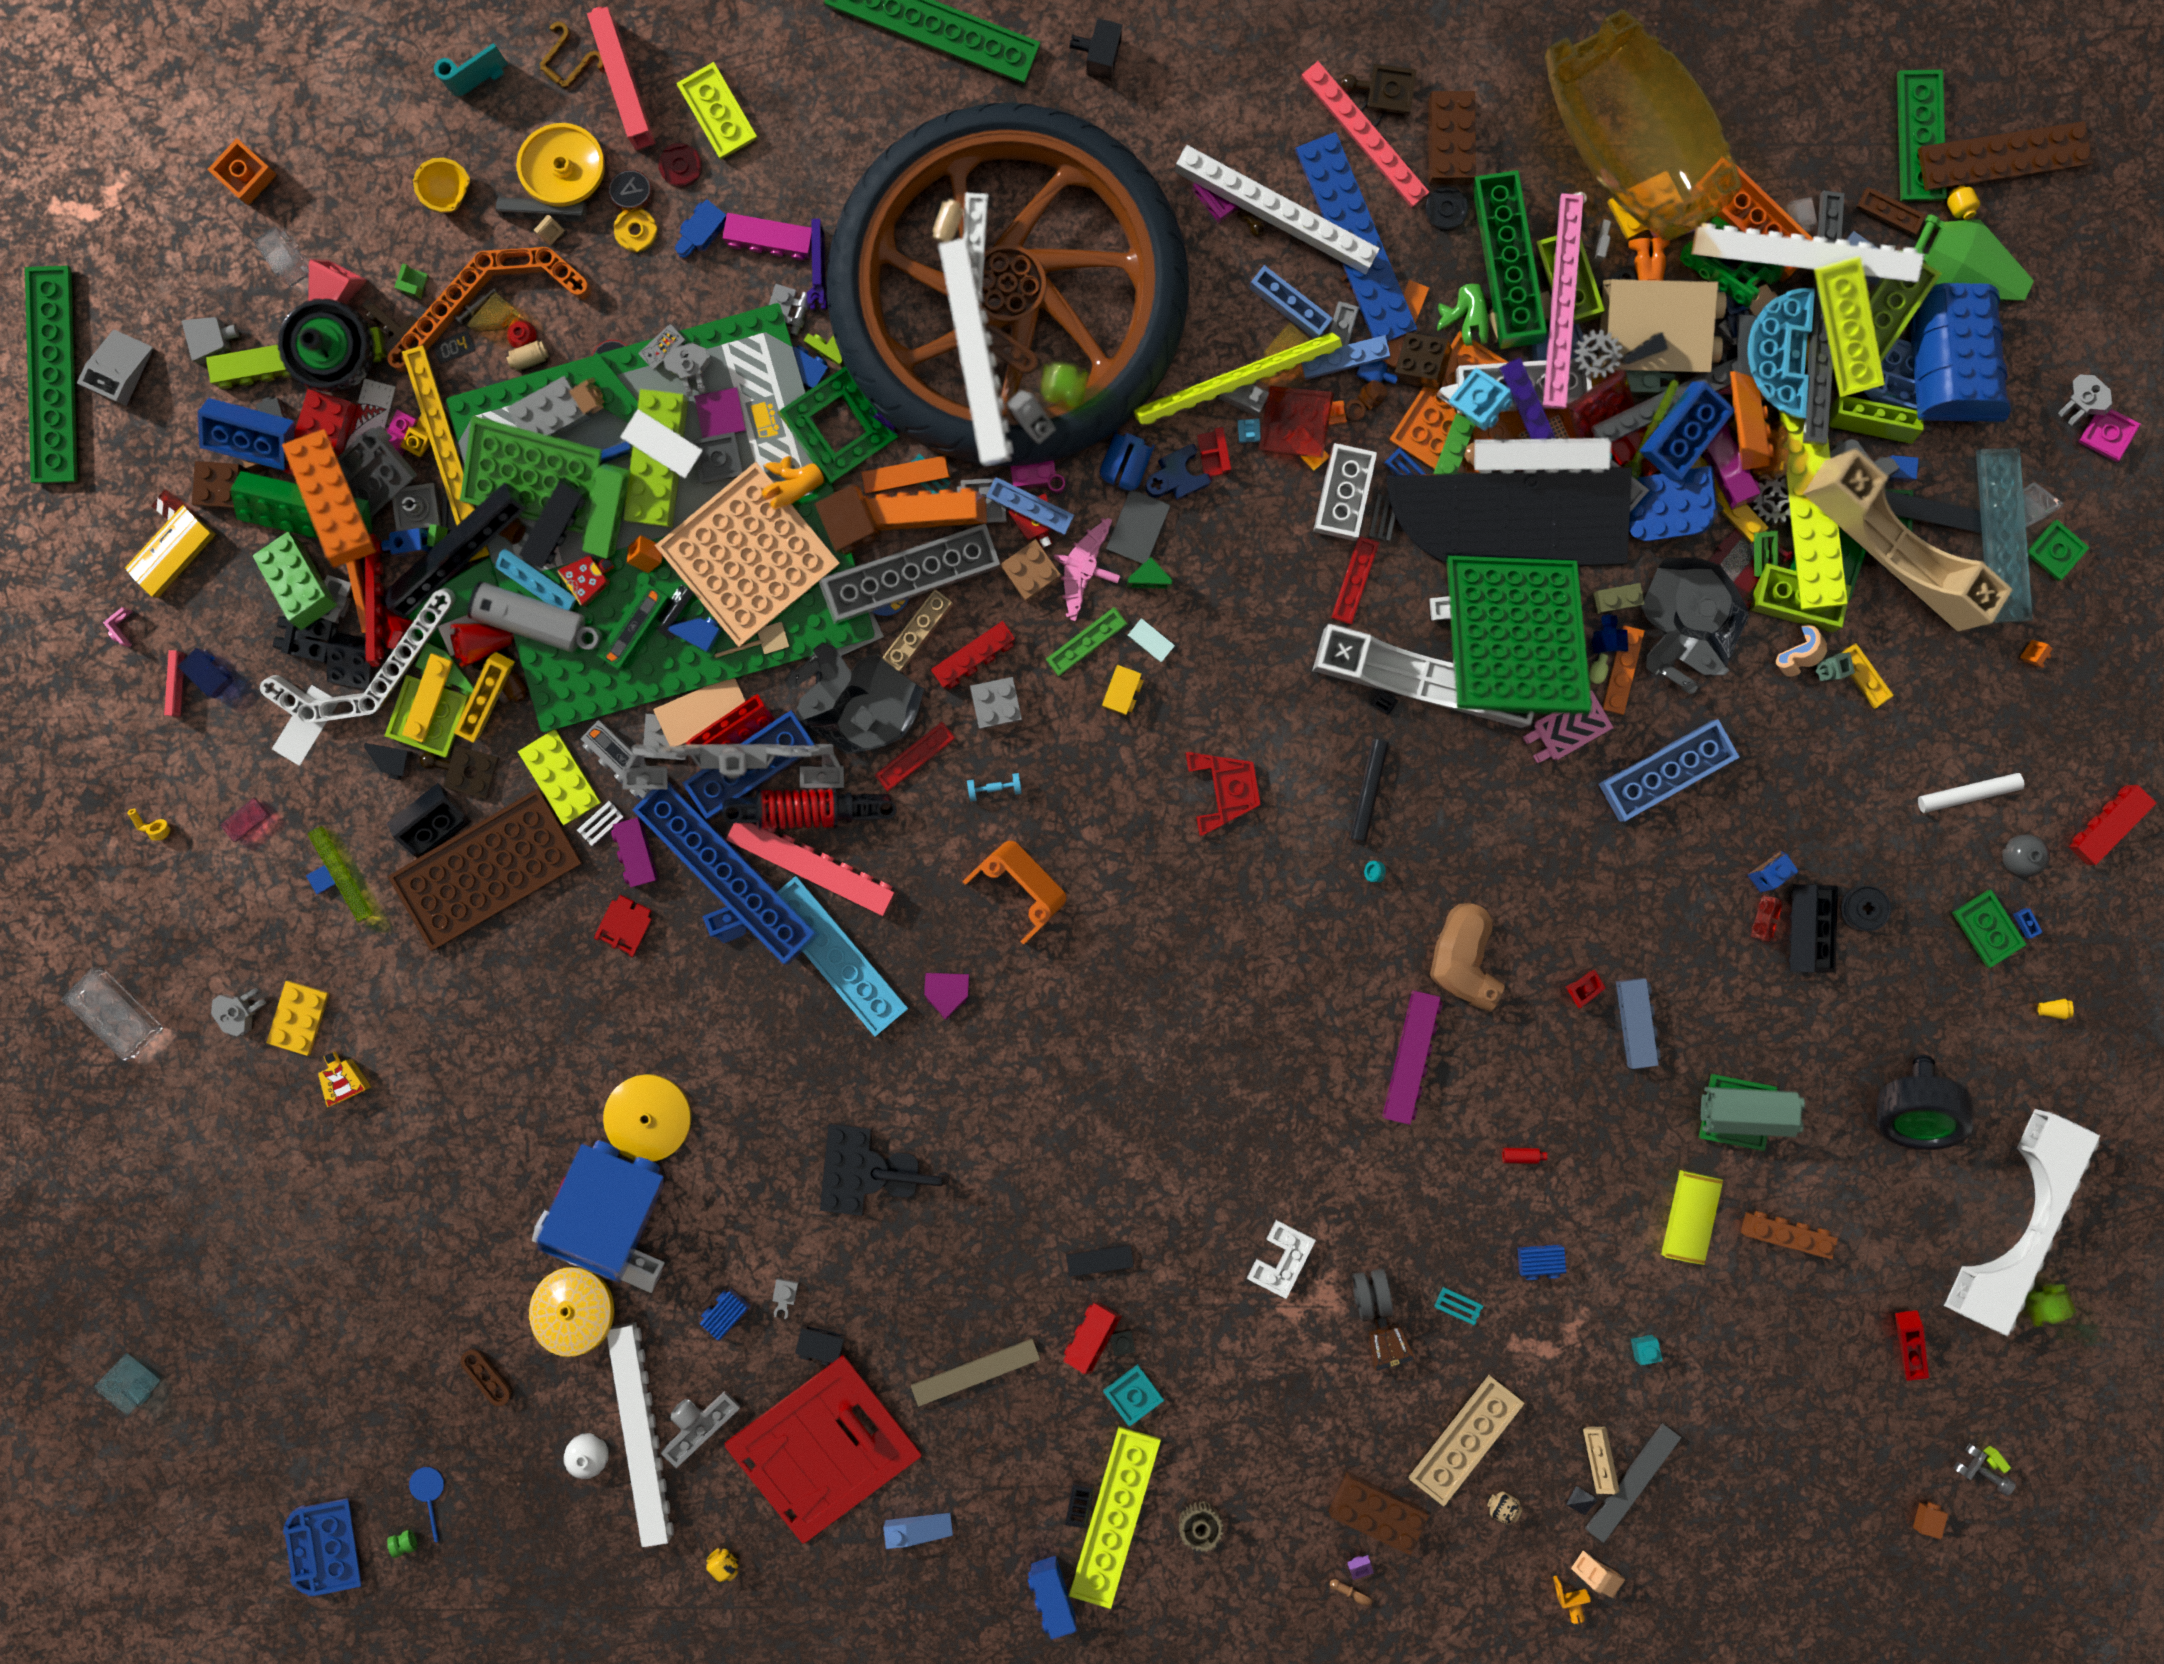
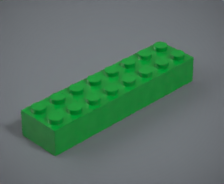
(1509, 259)

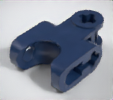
(1175, 476)

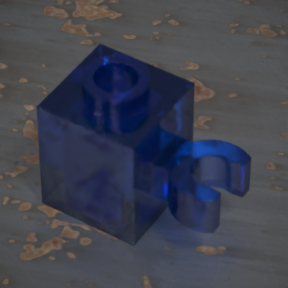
(1610, 639)

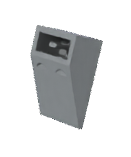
(116, 367)

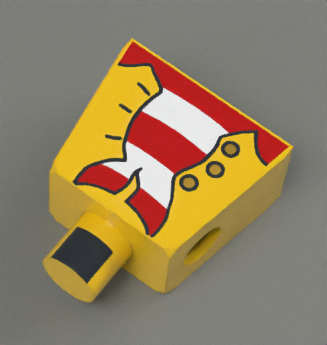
(341, 1080)

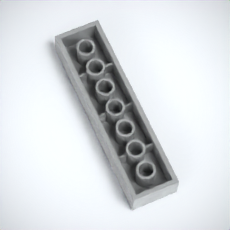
(909, 573)

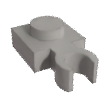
(785, 1294)

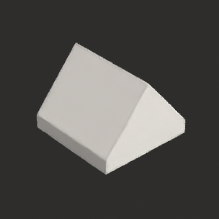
(1446, 393)

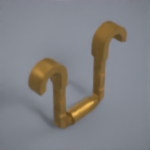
(562, 40)

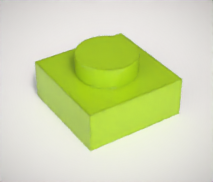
(1996, 1460)

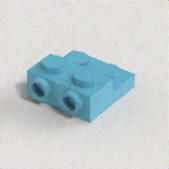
(1481, 399)

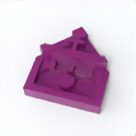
(946, 991)

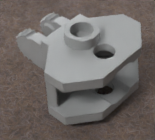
(690, 367)
(2086, 400)
(237, 1010)

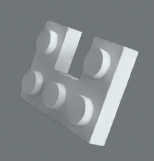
(1282, 1278)

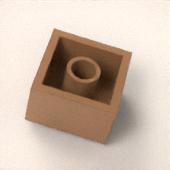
(1030, 570)

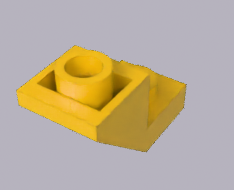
(416, 439)

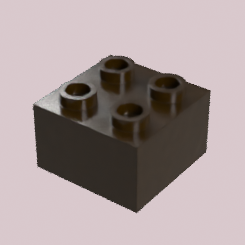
(1423, 360)

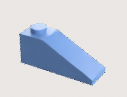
(916, 1530)

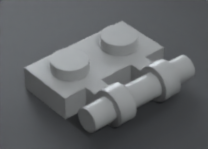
(786, 298)

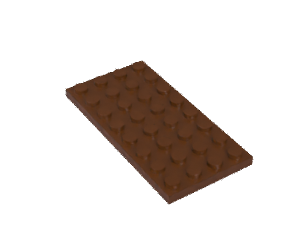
(484, 869)

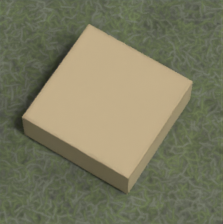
(549, 230)

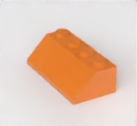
(1749, 421)

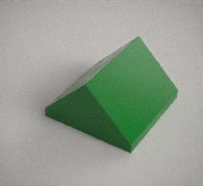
(1149, 576)

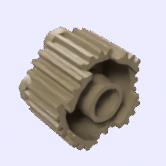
(1200, 1514)

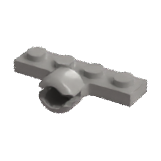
(697, 1426)

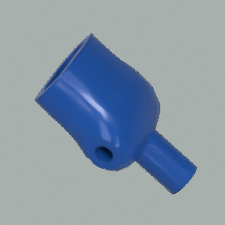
(1376, 371)

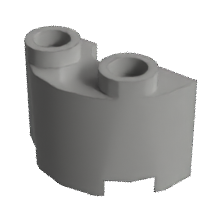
(339, 590)

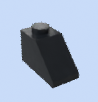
(390, 760)

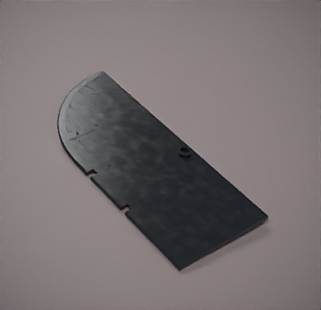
(1517, 514)

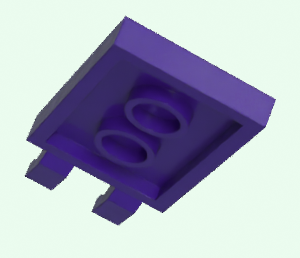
(818, 291)

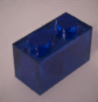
(206, 672)

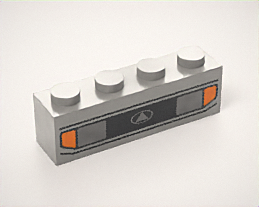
(611, 750)

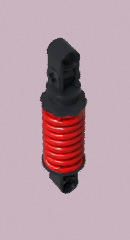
(807, 807)

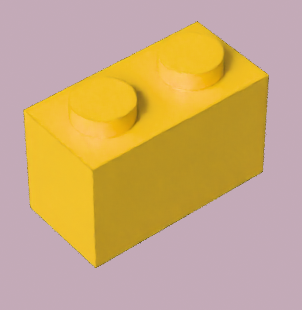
(1122, 689)

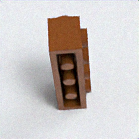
(1788, 1235)

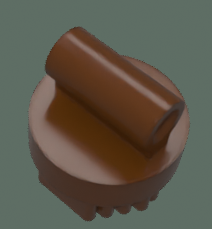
(1373, 394)

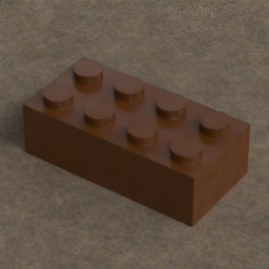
(1451, 138)
(1378, 1513)

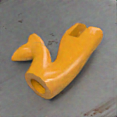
(797, 482)

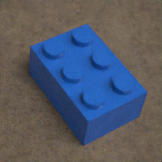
(1052, 1597)

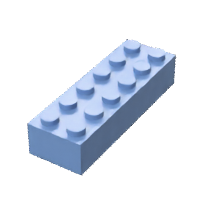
(1668, 770)

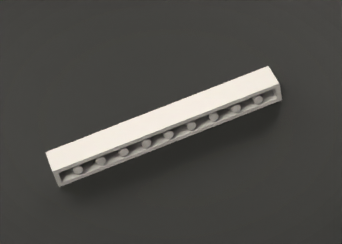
(1276, 209)
(1804, 253)
(975, 352)
(639, 1434)

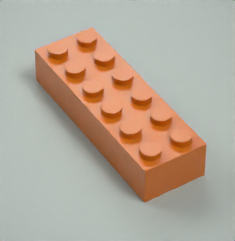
(1756, 210)
(328, 498)
(928, 509)

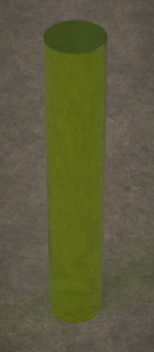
(340, 874)

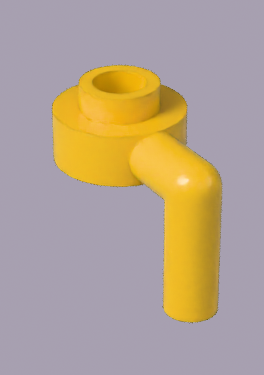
(156, 830)

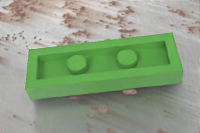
(1454, 445)

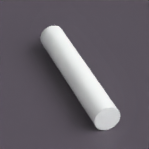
(1971, 792)

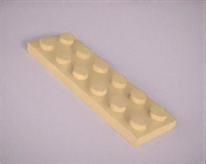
(1466, 1440)

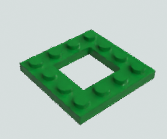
(831, 464)

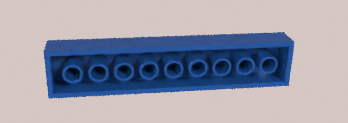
(726, 872)

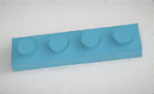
(534, 581)

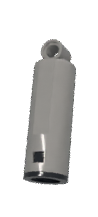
(530, 618)

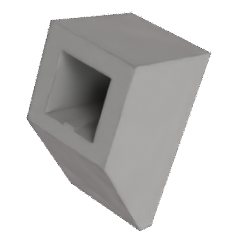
(1030, 416)

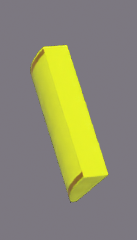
(1692, 1217)

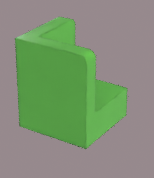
(411, 281)

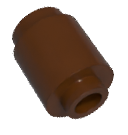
(515, 688)

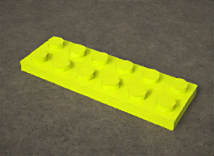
(1849, 326)

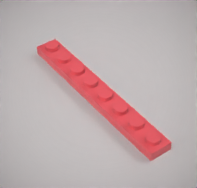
(1364, 134)

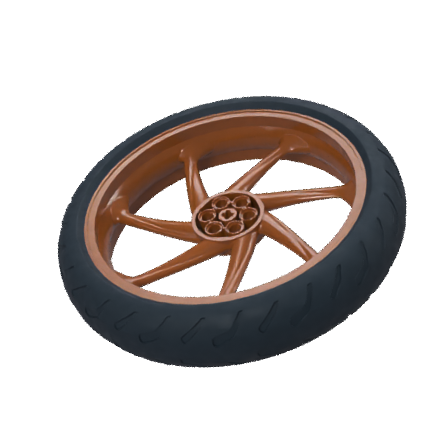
(1082, 157)

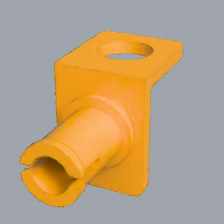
(1573, 1601)

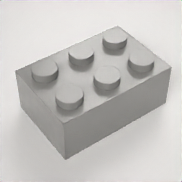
(549, 410)

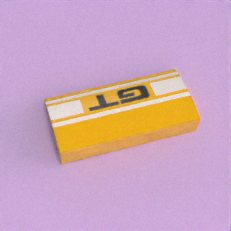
(169, 552)

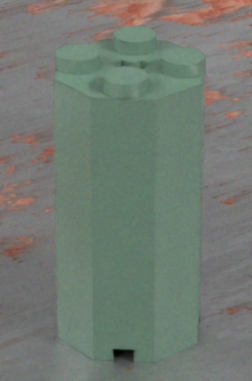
(1752, 1111)

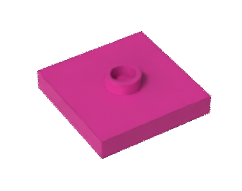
(2109, 434)

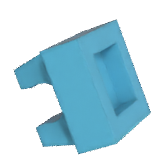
(1248, 430)

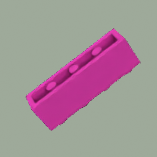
(768, 236)

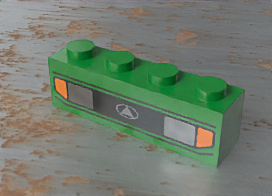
(633, 626)

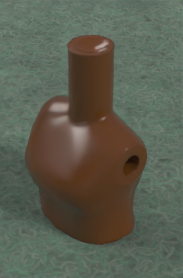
(514, 531)

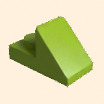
(828, 351)

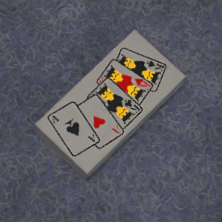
(660, 346)

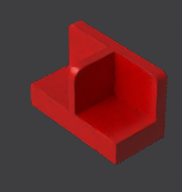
(1214, 452)

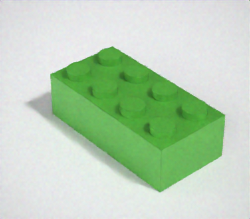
(294, 580)

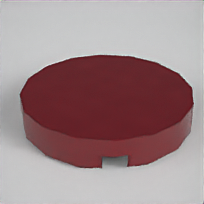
(680, 165)

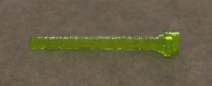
(1635, 463)

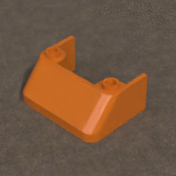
(1030, 876)

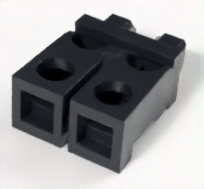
(299, 642)

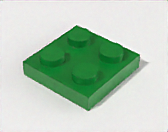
(2057, 550)

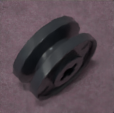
(1870, 897)

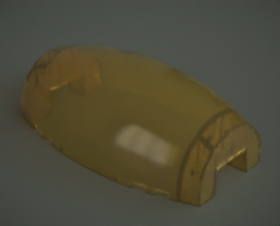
(1643, 126)

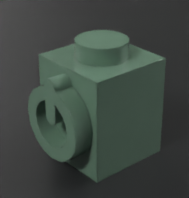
(1831, 668)

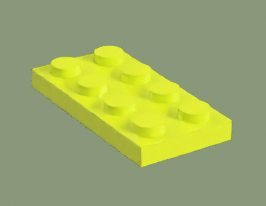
(717, 111)
(559, 777)

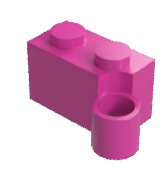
(1036, 476)

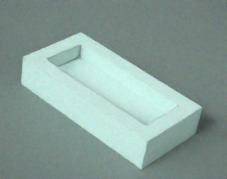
(1151, 640)

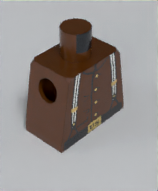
(1388, 1345)

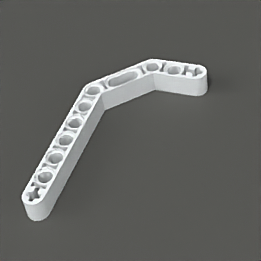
(373, 691)

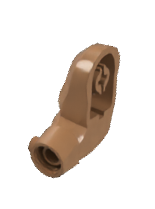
(1460, 954)

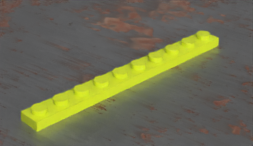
(1242, 376)

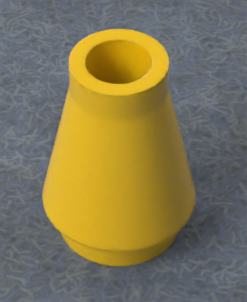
(2057, 1009)

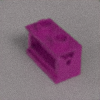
(1216, 205)

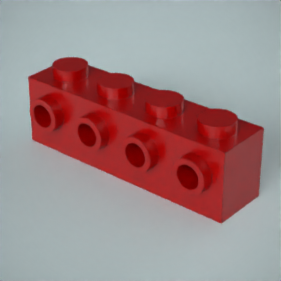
(973, 655)
(736, 725)

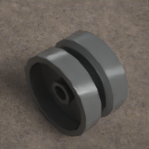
(1372, 1295)

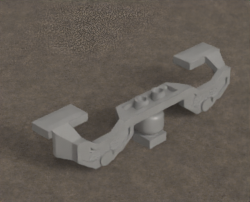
(732, 761)

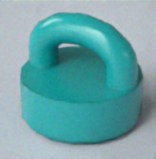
(1375, 871)

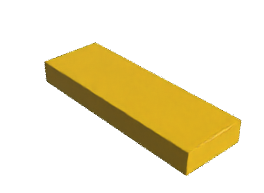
(1867, 678)

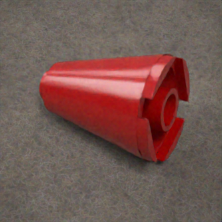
(477, 641)

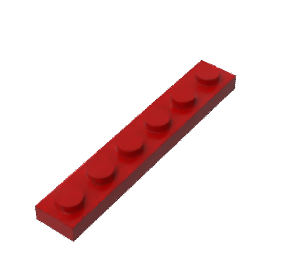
(373, 606)

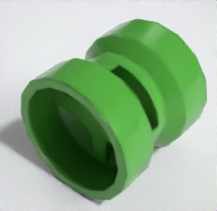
(403, 1543)

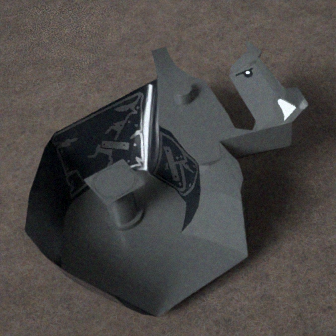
(1697, 630)
(857, 706)

